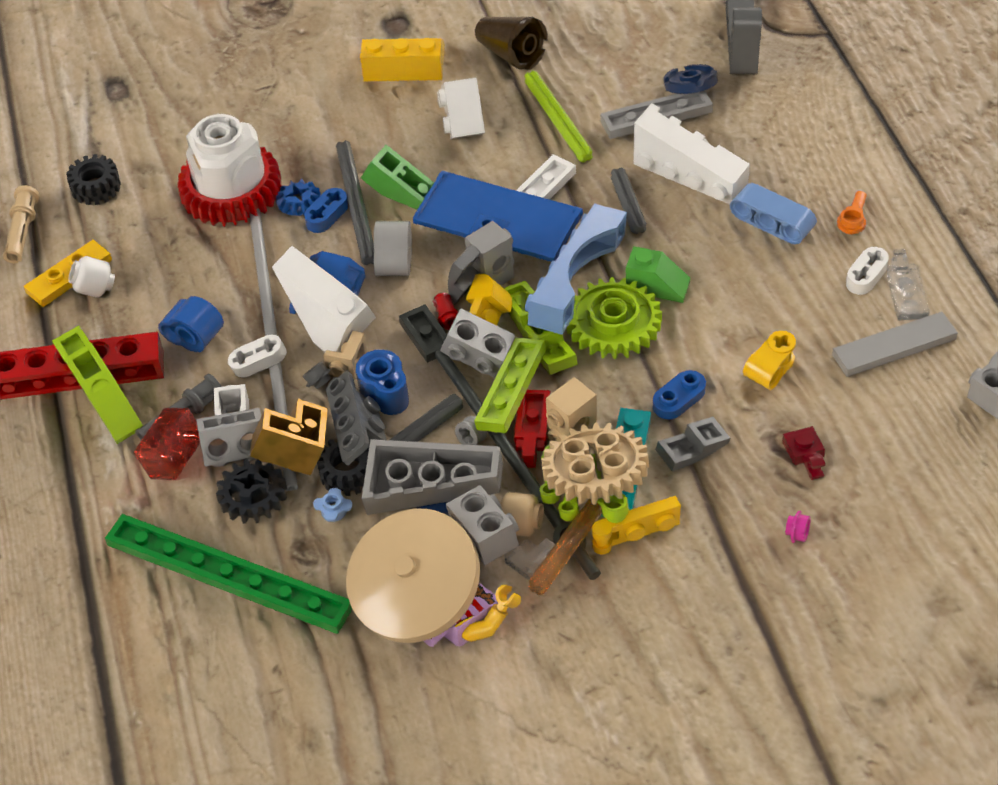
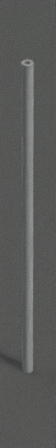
(270, 327)

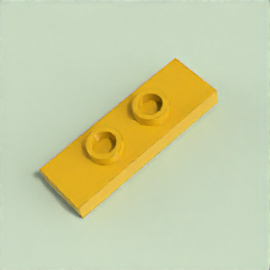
(56, 279)

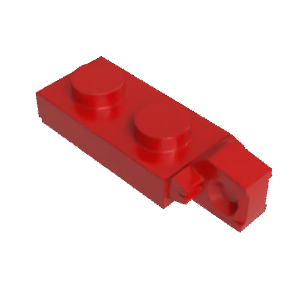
(531, 425)

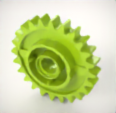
(614, 318)

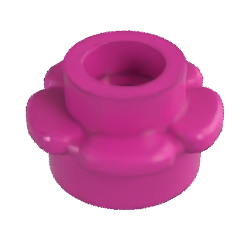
(798, 527)

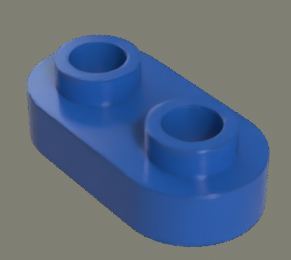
(684, 391)

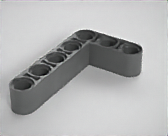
(743, 35)

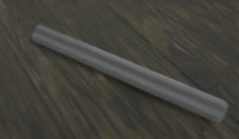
(356, 202)

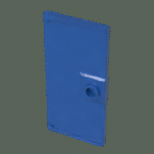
(466, 204)

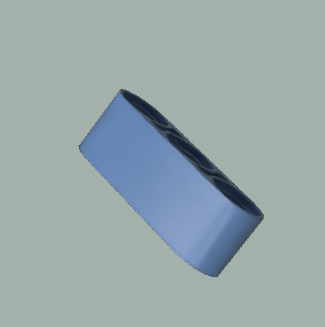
(773, 213)

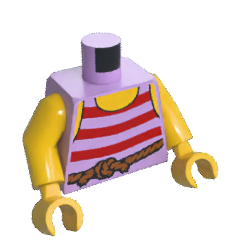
(482, 616)

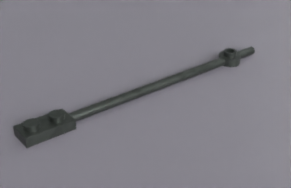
(428, 338)

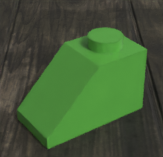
(658, 273)

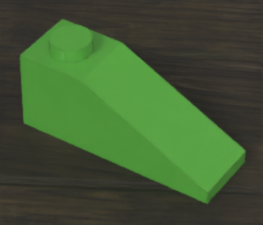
(397, 178)

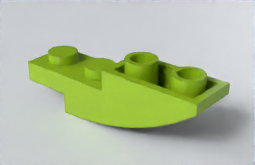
(98, 384)

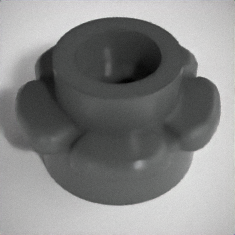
(317, 375)

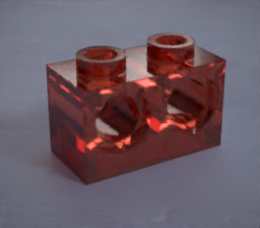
(168, 444)

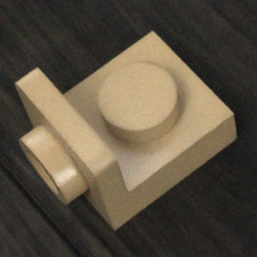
(348, 357)

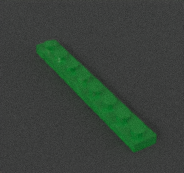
(230, 573)

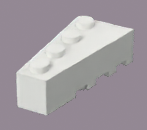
(687, 157)

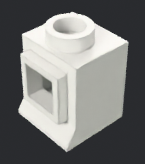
(230, 399)

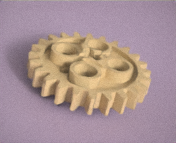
(572, 469)

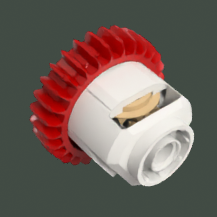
(227, 172)

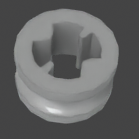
(467, 432)

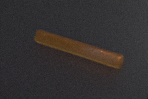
(564, 548)

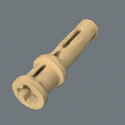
(21, 214)

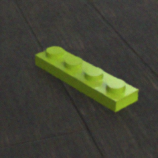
(510, 385)

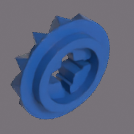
(291, 204)

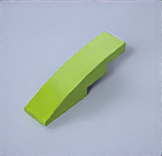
(558, 353)

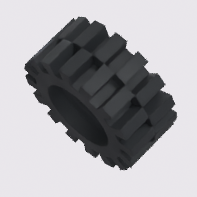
(93, 190)
(343, 480)

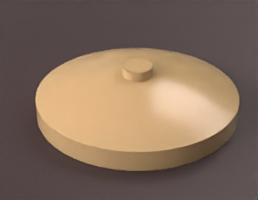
(413, 575)

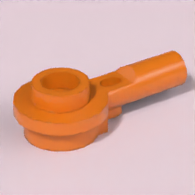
(852, 218)

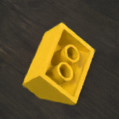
(402, 59)

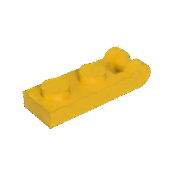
(639, 522)

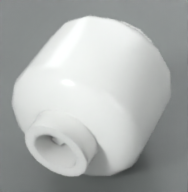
(91, 276)

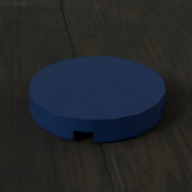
(691, 80)

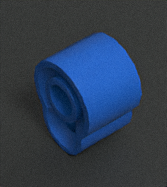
(191, 323)
(383, 379)

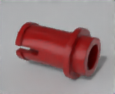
(445, 309)

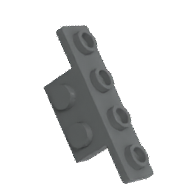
(354, 417)

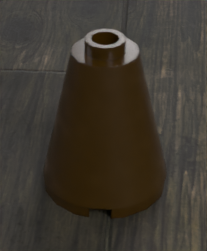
(513, 39)

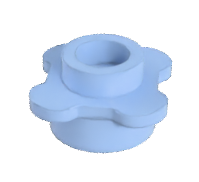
(333, 512)

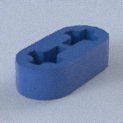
(324, 209)

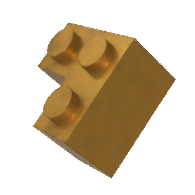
(293, 439)

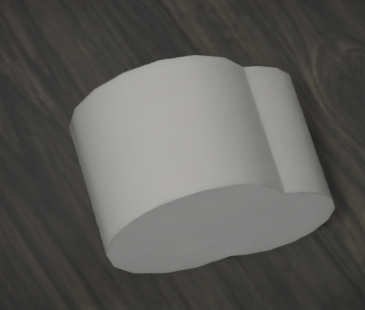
(392, 248)

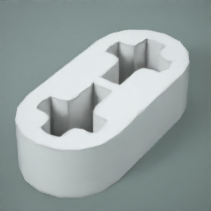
(862, 268)
(257, 356)

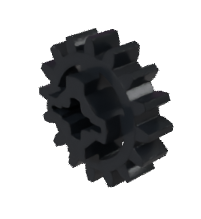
(251, 491)

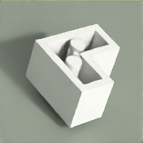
(462, 107)

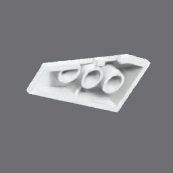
(321, 301)

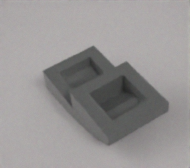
(462, 274)
(695, 444)

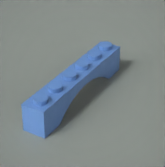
(553, 301)

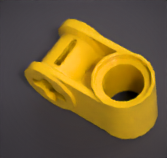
(771, 360)

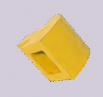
(488, 299)

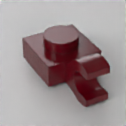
(806, 448)

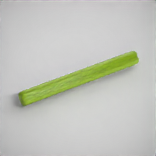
(558, 116)

